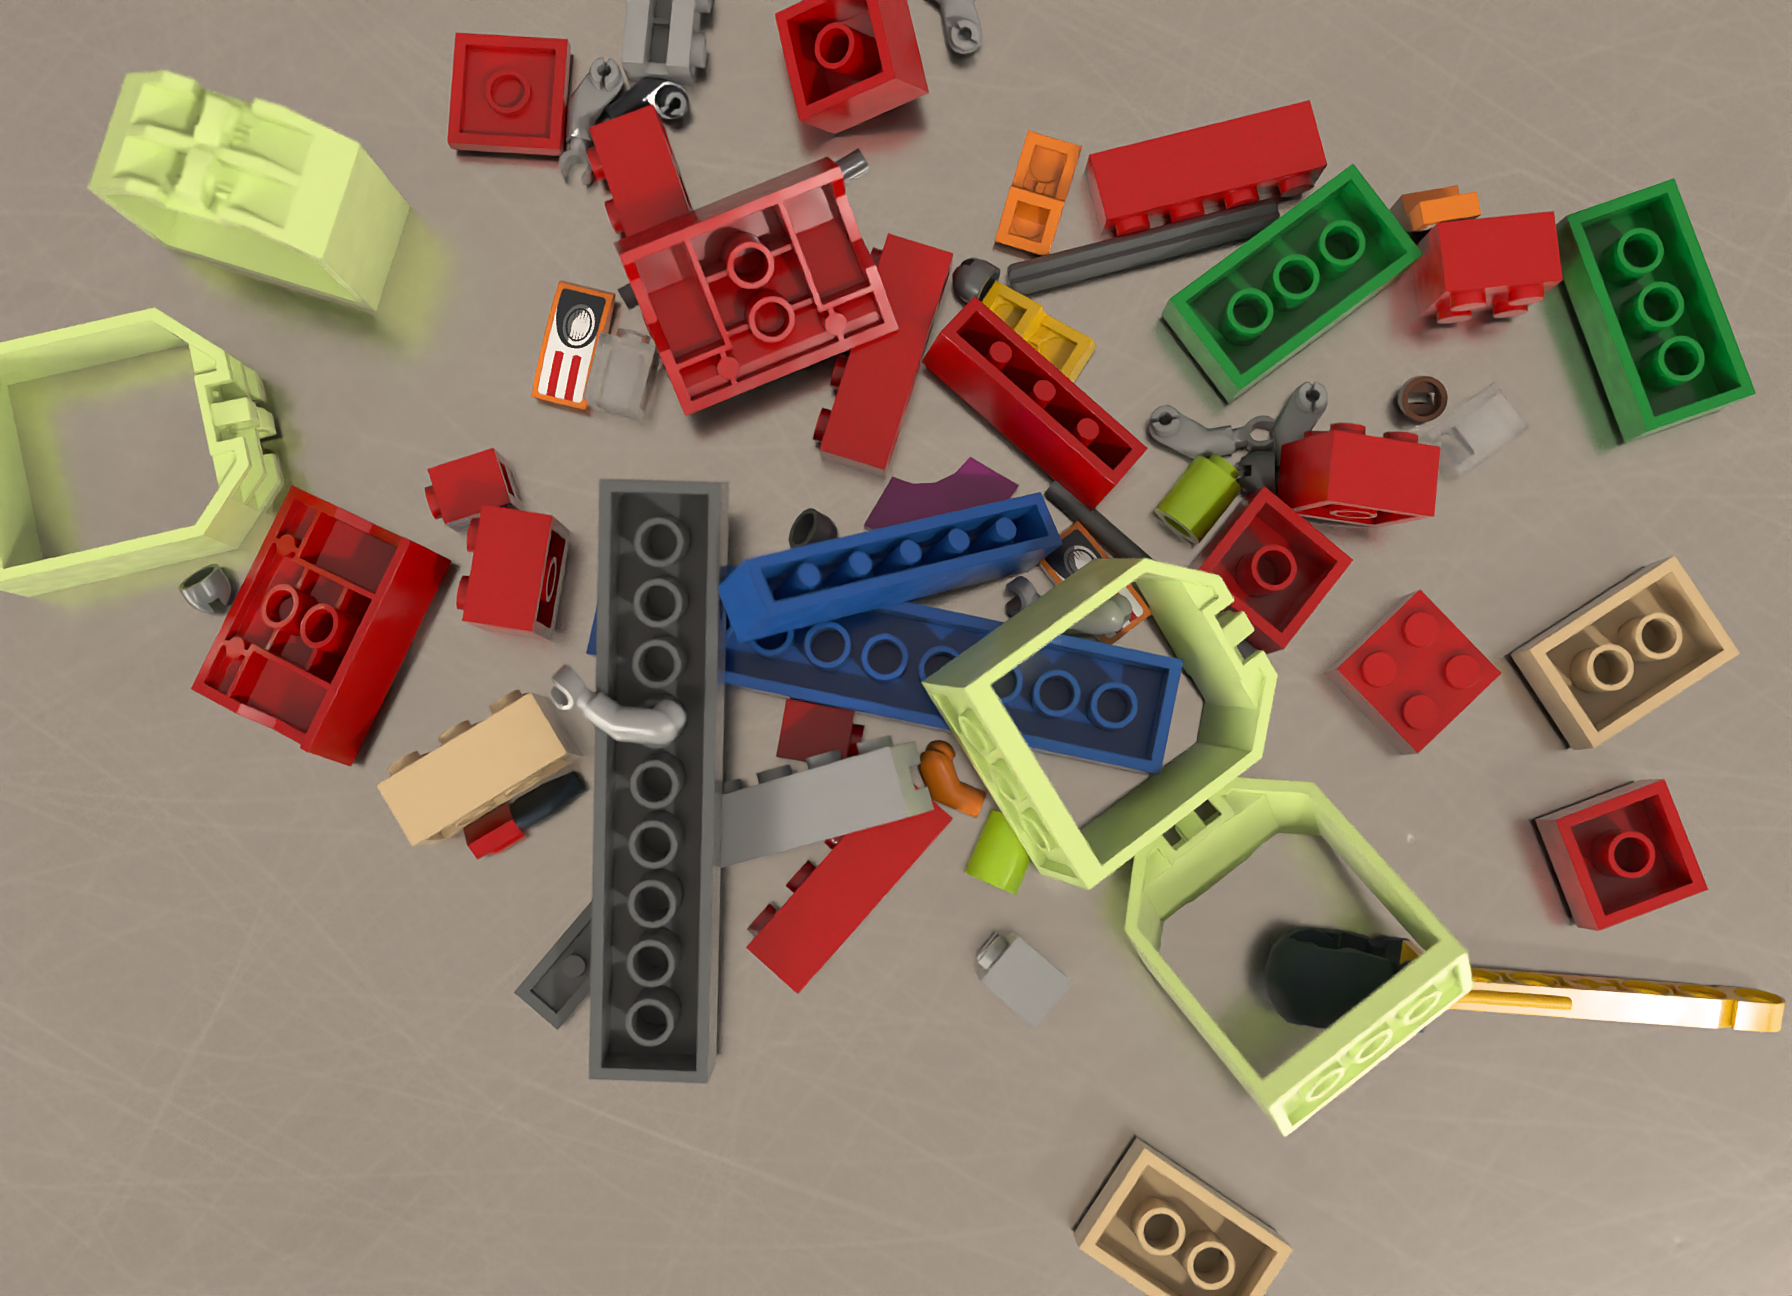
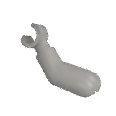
(961, 25)
(584, 108)
(1299, 415)
(1194, 439)
(1102, 620)
(619, 722)

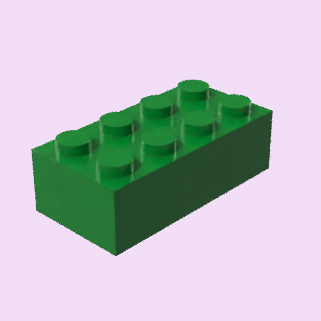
(1291, 283)
(1650, 311)

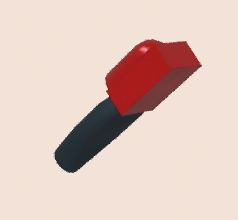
(507, 823)

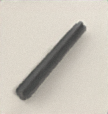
(1141, 247)

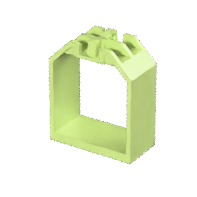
(250, 187)
(233, 433)
(1229, 737)
(1208, 850)

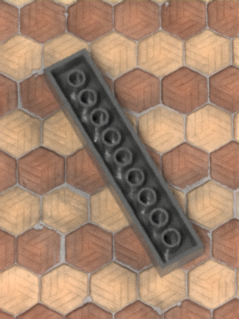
(658, 802)

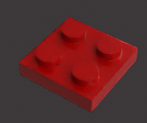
(509, 94)

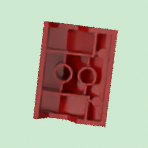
(757, 285)
(321, 626)

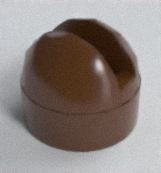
(1423, 411)

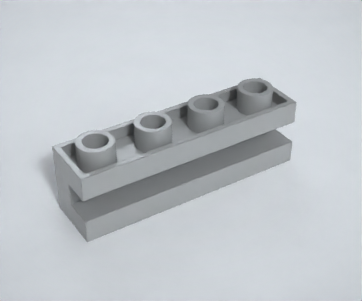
(664, 40)
(820, 802)

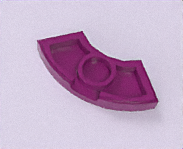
(967, 488)

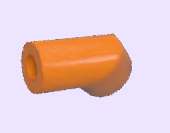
(942, 780)

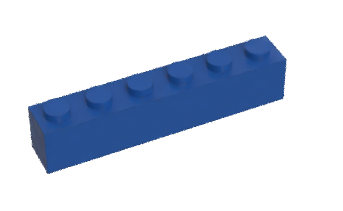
(887, 566)

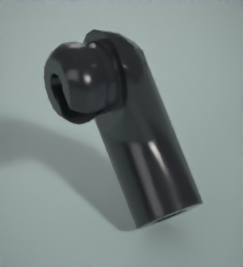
(666, 96)

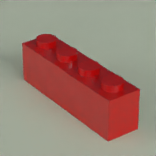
(1206, 168)
(640, 171)
(882, 373)
(1033, 403)
(839, 894)

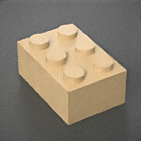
(1625, 654)
(478, 767)
(1177, 1233)

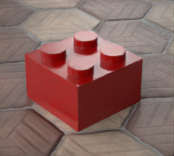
(850, 59)
(1486, 266)
(1359, 476)
(1272, 567)
(513, 572)
(1412, 673)
(1621, 854)

